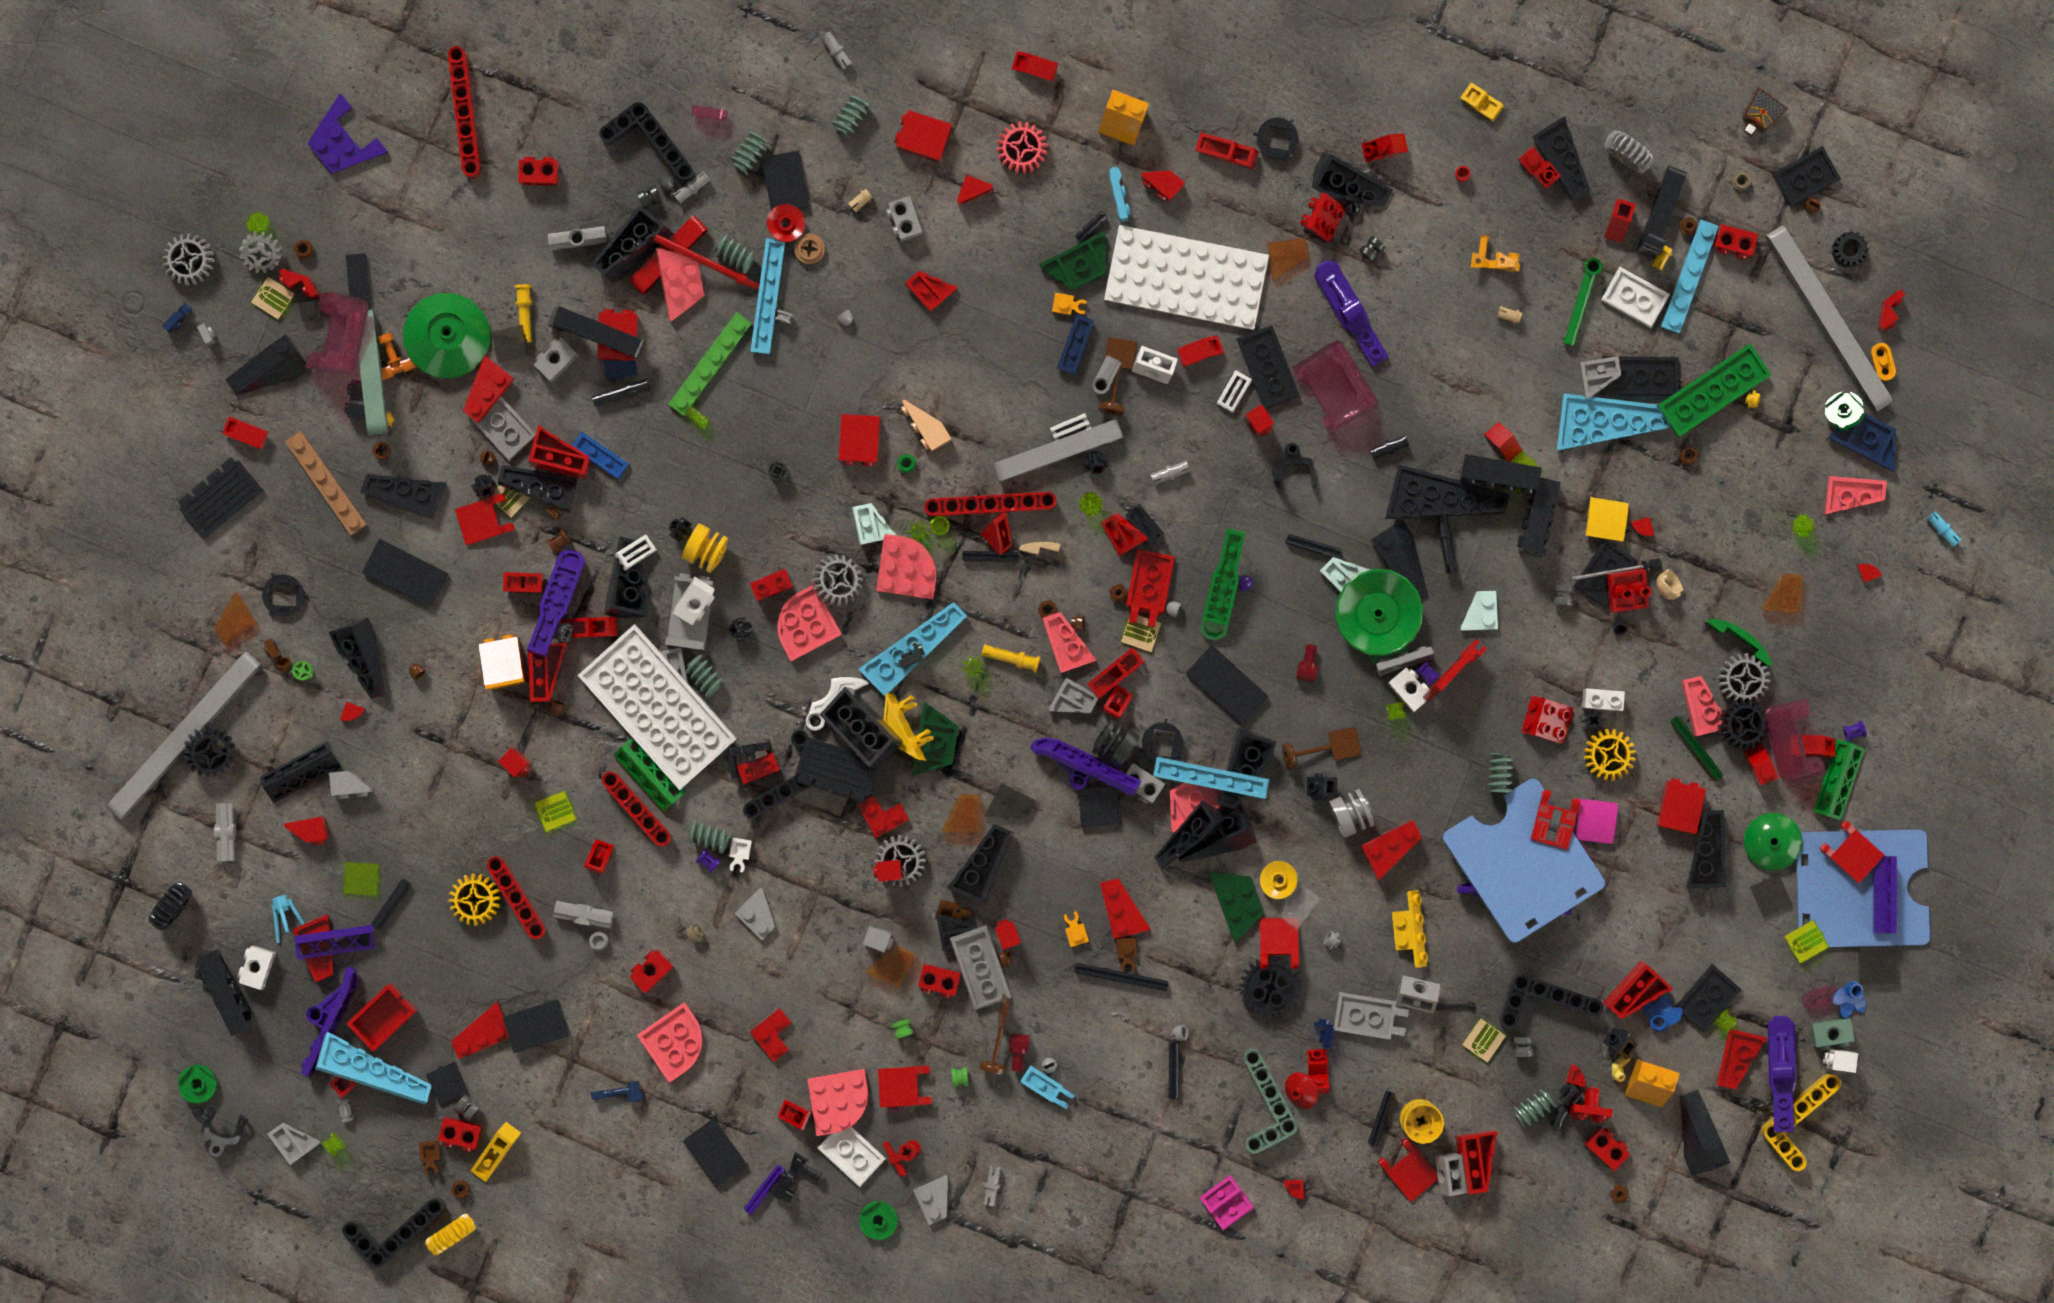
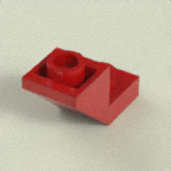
(1035, 66)
(1538, 168)
(294, 279)
(1887, 315)
(1200, 350)
(245, 432)
(1819, 745)
(1318, 1069)

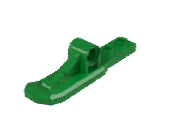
(1223, 587)

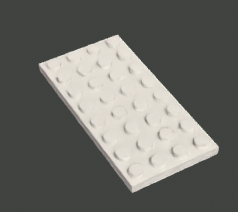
(1186, 277)
(657, 707)

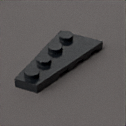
(413, 495)

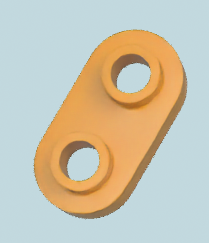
(1885, 361)

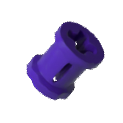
(1427, 673)
(1848, 729)
(704, 860)

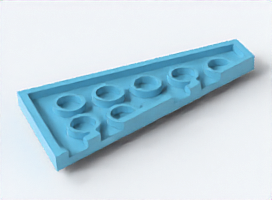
(1604, 419)

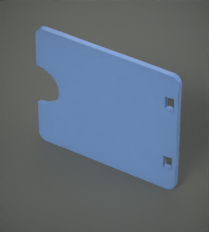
(1520, 875)
(1846, 907)

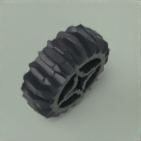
(1751, 713)
(225, 753)
(170, 906)

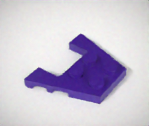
(335, 145)

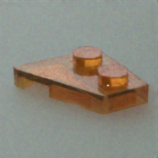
(1285, 255)
(1785, 594)
(234, 620)
(964, 815)
(893, 966)

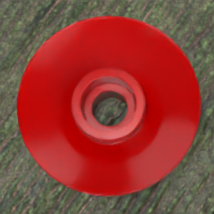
(789, 214)
(1301, 1090)

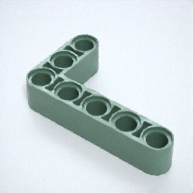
(1271, 1103)

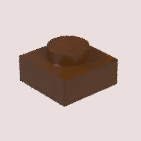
(271, 649)

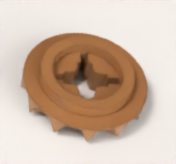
(804, 241)

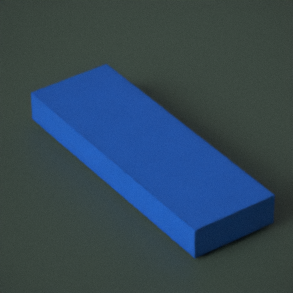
(601, 456)

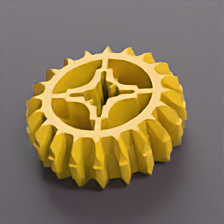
(1614, 746)
(474, 908)
(450, 1234)

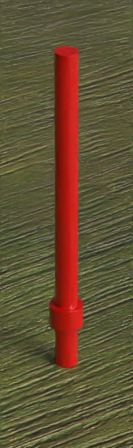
(739, 278)

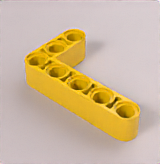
(1810, 1105)

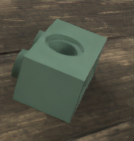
(1843, 1030)

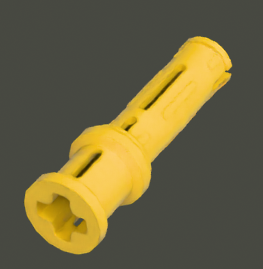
(523, 303)
(1020, 660)

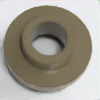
(1747, 181)
(694, 933)

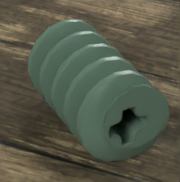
(850, 115)
(749, 152)
(735, 255)
(704, 676)
(1500, 772)
(709, 837)
(1533, 1108)

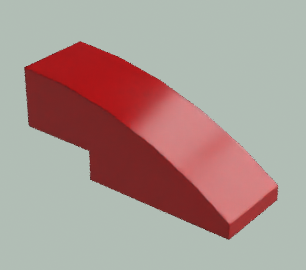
(1227, 151)
(592, 627)
(1116, 672)

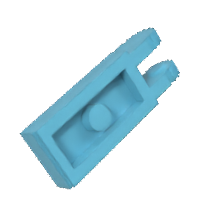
(1119, 192)
(1045, 1086)

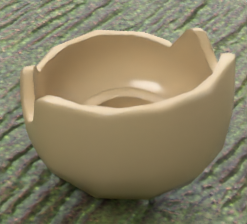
(1669, 585)

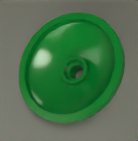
(1758, 841)

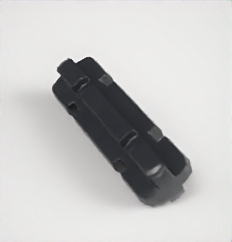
(1091, 226)

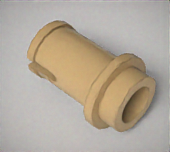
(861, 199)
(1510, 315)

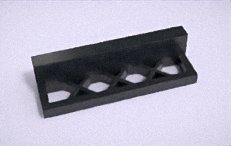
(297, 769)

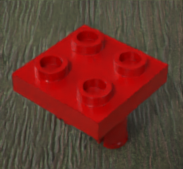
(1325, 216)
(1628, 590)
(1590, 1108)

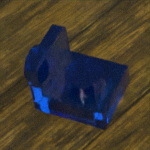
(1326, 1035)

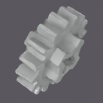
(253, 256)

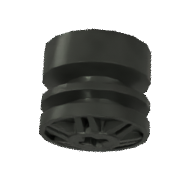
(1115, 743)

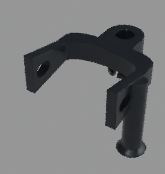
(1292, 459)
(748, 751)
(215, 1142)
(787, 1180)

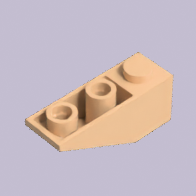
(931, 429)

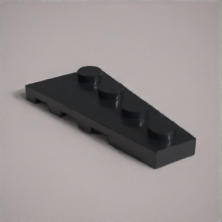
(1559, 150)
(542, 486)

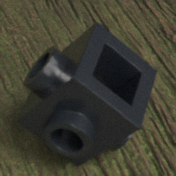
(1321, 786)
(1620, 1043)

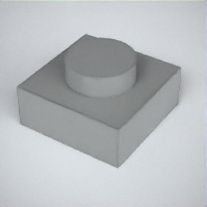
(207, 334)

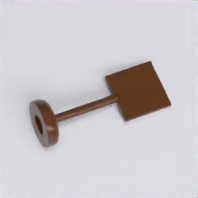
(1124, 352)
(1343, 744)
(994, 1066)

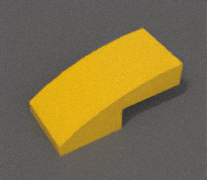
(1482, 102)

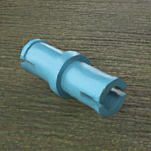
(1944, 529)

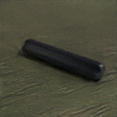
(1313, 546)
(990, 556)
(391, 904)
(1173, 1070)
(1381, 1118)

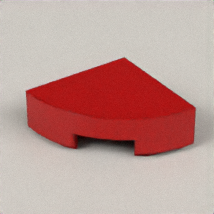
(1643, 526)
(1868, 572)
(351, 712)
(1576, 1077)
(1295, 1188)

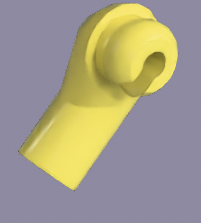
(1618, 1070)

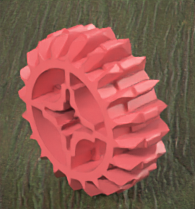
(1025, 132)

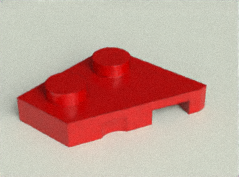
(929, 289)
(1122, 534)

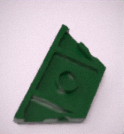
(1079, 264)
(941, 749)
(1238, 901)

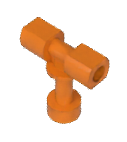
(395, 364)

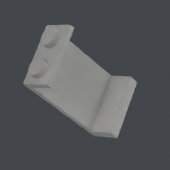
(681, 632)

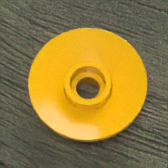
(1270, 876)

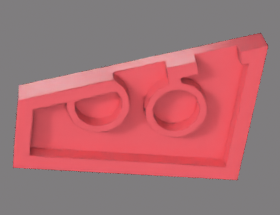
(1852, 492)
(1065, 643)
(1701, 706)

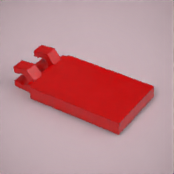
(1149, 585)
(1469, 655)

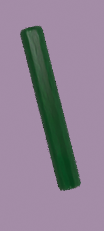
(1696, 748)

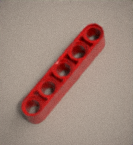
(649, 273)
(643, 815)
(508, 892)

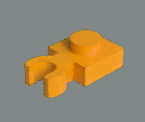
(1064, 304)
(1076, 932)

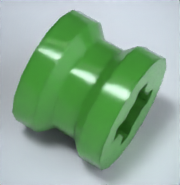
(299, 669)
(902, 1028)
(959, 1077)

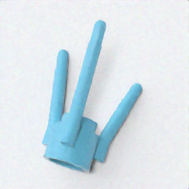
(281, 905)

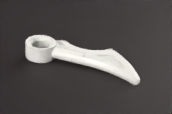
(837, 685)

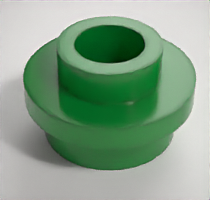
(902, 458)

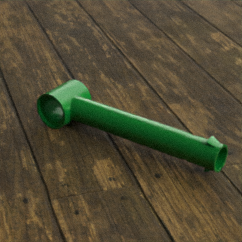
(1581, 301)

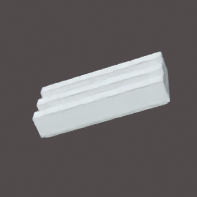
(1226, 405)
(1085, 423)
(623, 560)

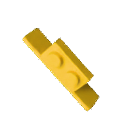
(1409, 929)

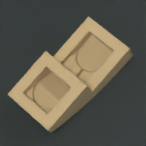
(1034, 547)

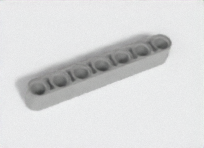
(1058, 450)

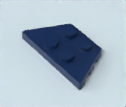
(1871, 440)

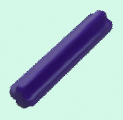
(764, 1189)

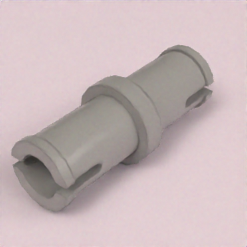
(836, 50)
(691, 187)
(1170, 472)
(992, 1185)

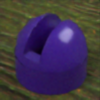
(1245, 582)

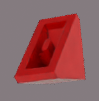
(972, 189)
(1503, 442)
(998, 534)
(1117, 702)
(599, 856)
(794, 1114)

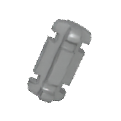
(345, 1110)

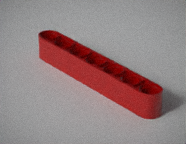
(459, 104)
(980, 501)

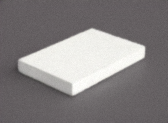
(1635, 297)
(852, 1154)

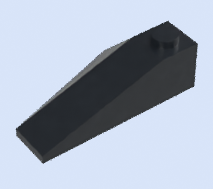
(1247, 756)
(1196, 828)

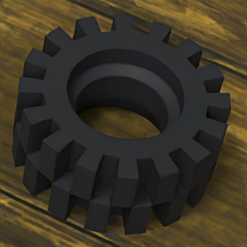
(1861, 246)

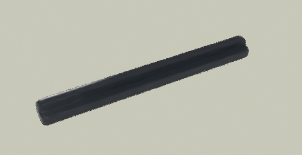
(1121, 977)

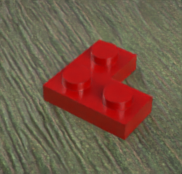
(880, 821)
(767, 1033)

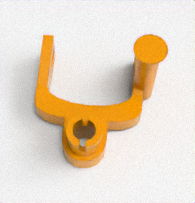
(1508, 263)

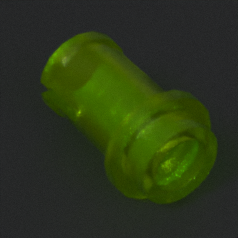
(698, 418)

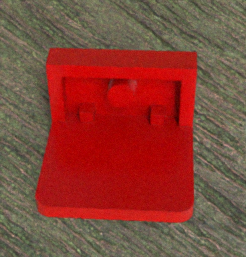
(1547, 719)

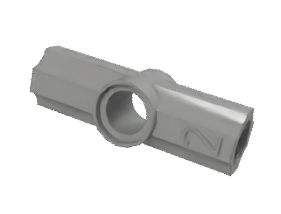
(590, 236)
(225, 831)
(583, 914)

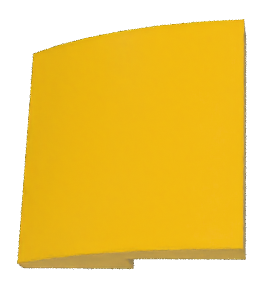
(1606, 519)

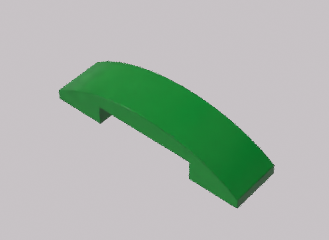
(1760, 653)

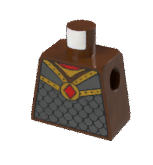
(1762, 112)

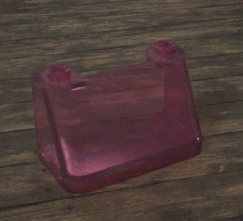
(343, 334)
(1336, 384)
(1787, 741)

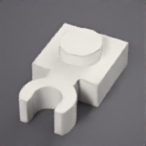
(740, 850)

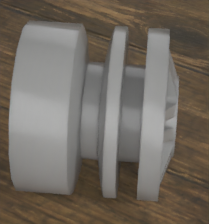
(1351, 813)

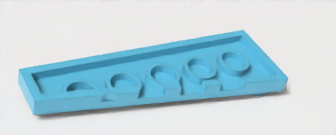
(885, 670)
(357, 1066)

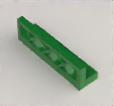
(646, 775)
(1836, 779)

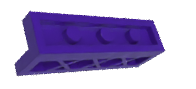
(1885, 895)
(308, 938)

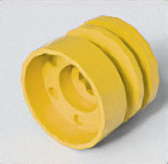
(705, 548)
(1424, 1131)

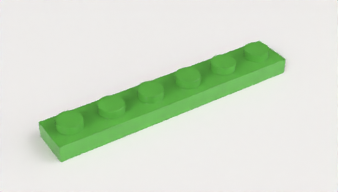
(710, 364)

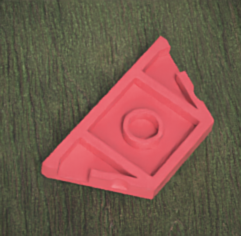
(680, 281)
(1186, 798)

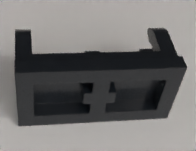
(1144, 523)

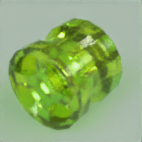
(939, 523)
(1395, 711)
(1725, 1021)
(333, 1144)

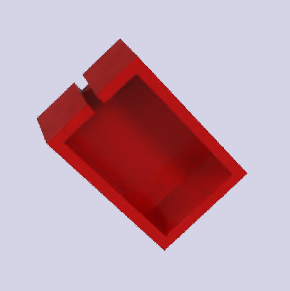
(382, 1017)

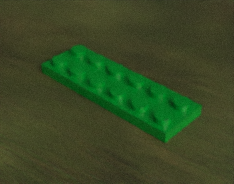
(1713, 390)

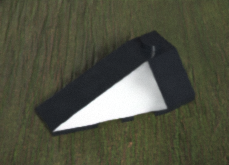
(1347, 183)
(273, 365)
(1400, 555)
(627, 589)
(359, 646)
(1233, 835)
(1701, 1140)

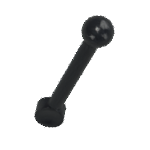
(1470, 1005)

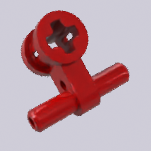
(894, 1158)

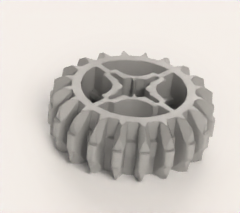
(1628, 151)
(185, 251)
(843, 583)
(1744, 670)
(915, 855)

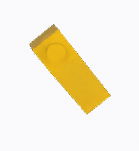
(495, 1151)

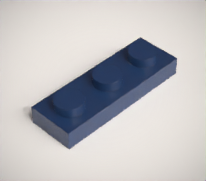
(1075, 344)

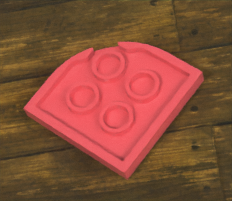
(906, 568)
(805, 624)
(674, 1041)
(838, 1100)

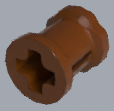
(559, 541)

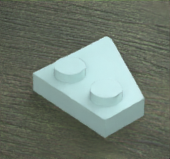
(870, 524)
(1340, 572)
(1482, 612)

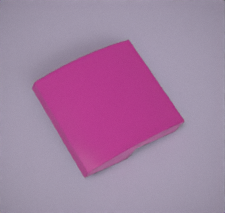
(1596, 821)
(1226, 1202)

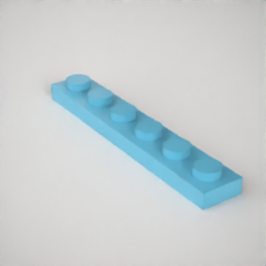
(1689, 276)
(767, 296)
(1211, 777)

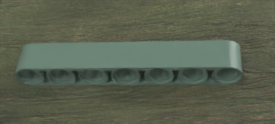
(372, 379)

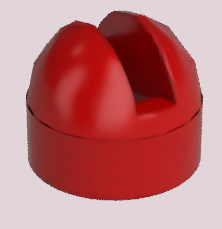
(1462, 171)

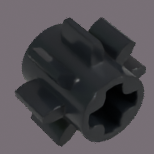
(1095, 462)
(484, 486)
(680, 529)
(740, 629)
(1598, 720)
(1570, 1095)

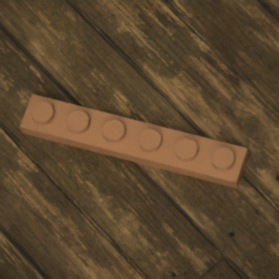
(326, 483)

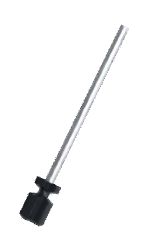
(1654, 564)

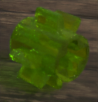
(258, 222)
(1090, 503)
(1802, 525)
(914, 528)
(975, 662)

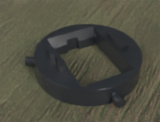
(1279, 123)
(282, 610)
(1148, 736)

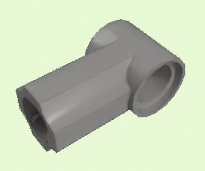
(1107, 373)

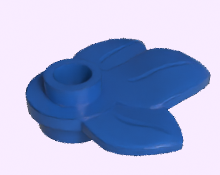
(1850, 1001)
(1662, 1010)

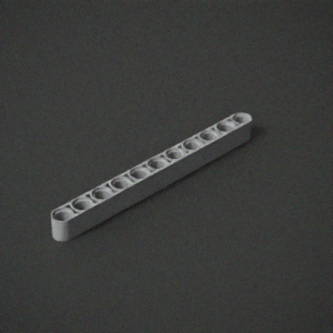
(1829, 318)
(173, 746)

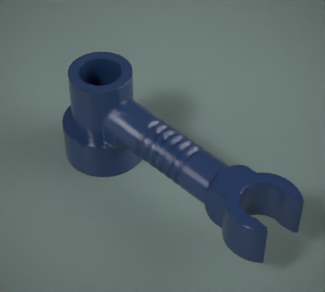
(632, 1092)

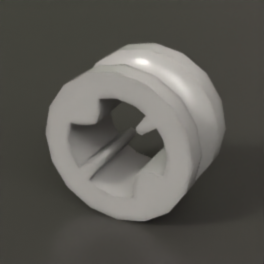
(784, 317)

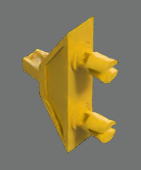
(896, 719)

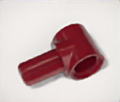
(1307, 669)
(1018, 1046)

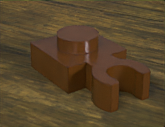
(951, 909)
(1126, 949)
(430, 1153)

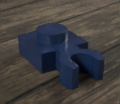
(174, 322)

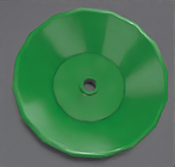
(451, 354)
(1384, 592)

